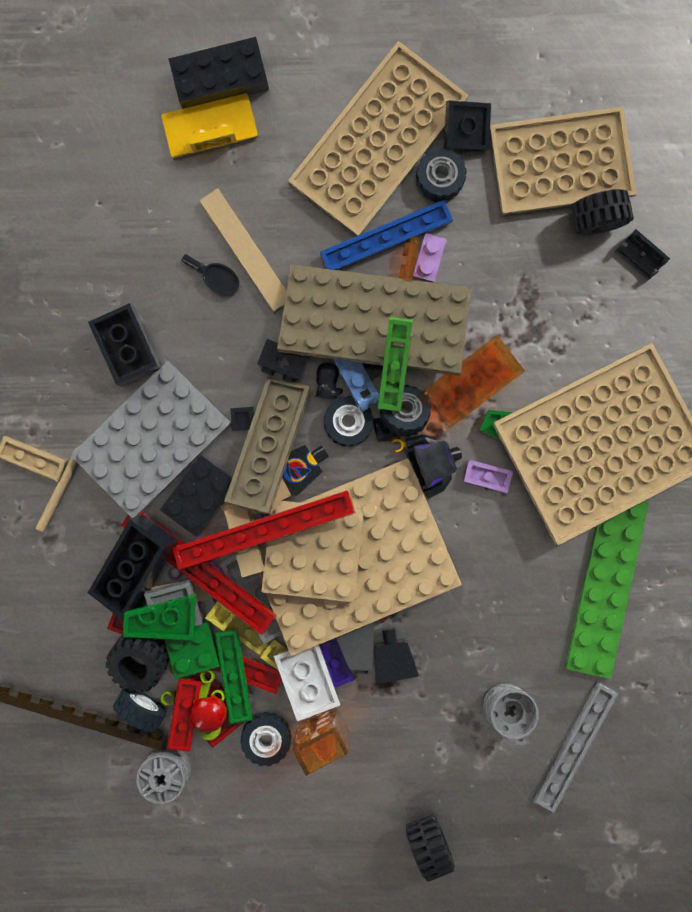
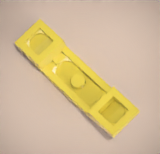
(226, 620)

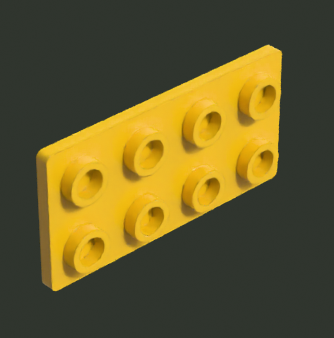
(209, 125)

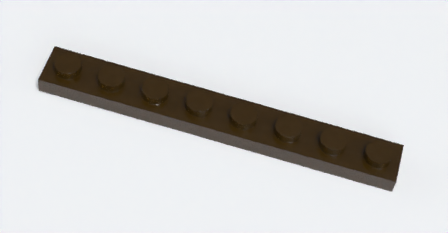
(87, 718)

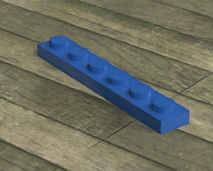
(386, 236)

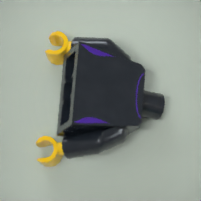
(431, 462)

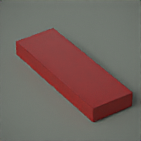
(181, 726)

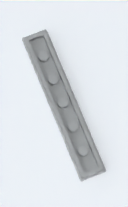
(575, 747)

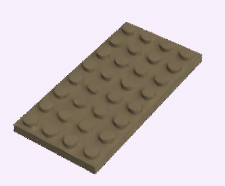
(349, 314)

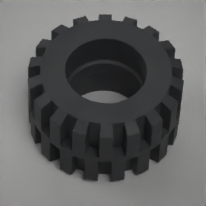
(602, 212)
(130, 673)
(430, 848)

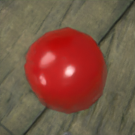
(208, 714)

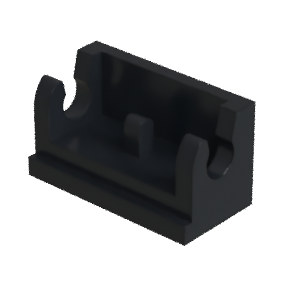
(642, 254)

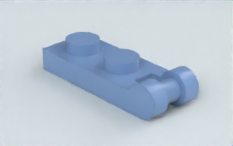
(357, 382)

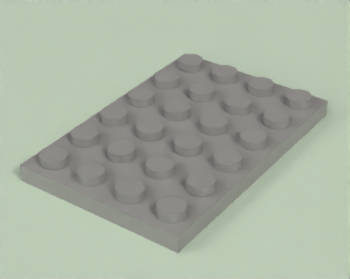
(150, 439)

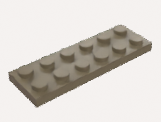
(268, 445)

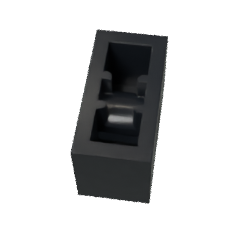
(269, 362)

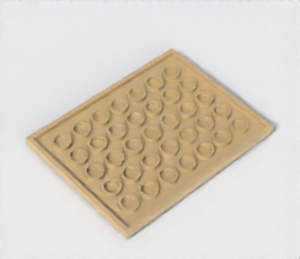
(601, 443)
(397, 566)

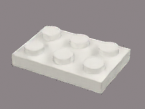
(307, 682)

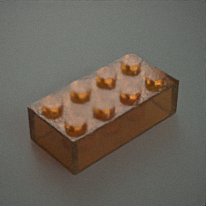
(480, 378)
(320, 740)

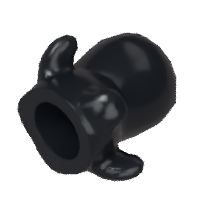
(326, 380)

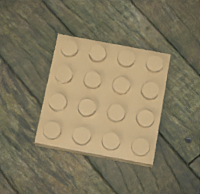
(316, 560)

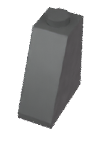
(358, 648)

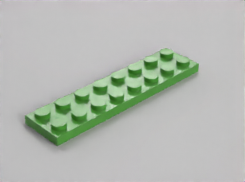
(606, 592)

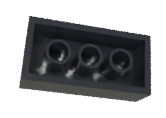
(219, 73)
(132, 566)

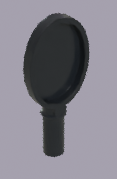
(216, 276)

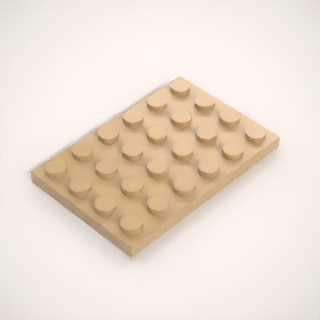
(560, 159)

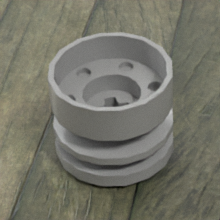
(522, 715)
(173, 765)

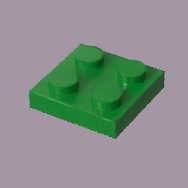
(194, 655)

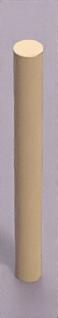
(56, 495)

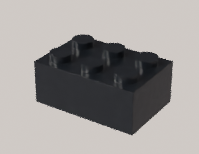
(124, 345)
(198, 496)

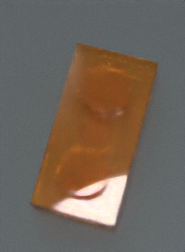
(410, 250)

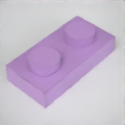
(429, 258)
(488, 476)

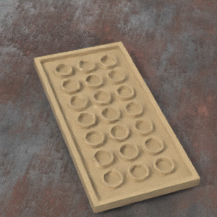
(377, 139)

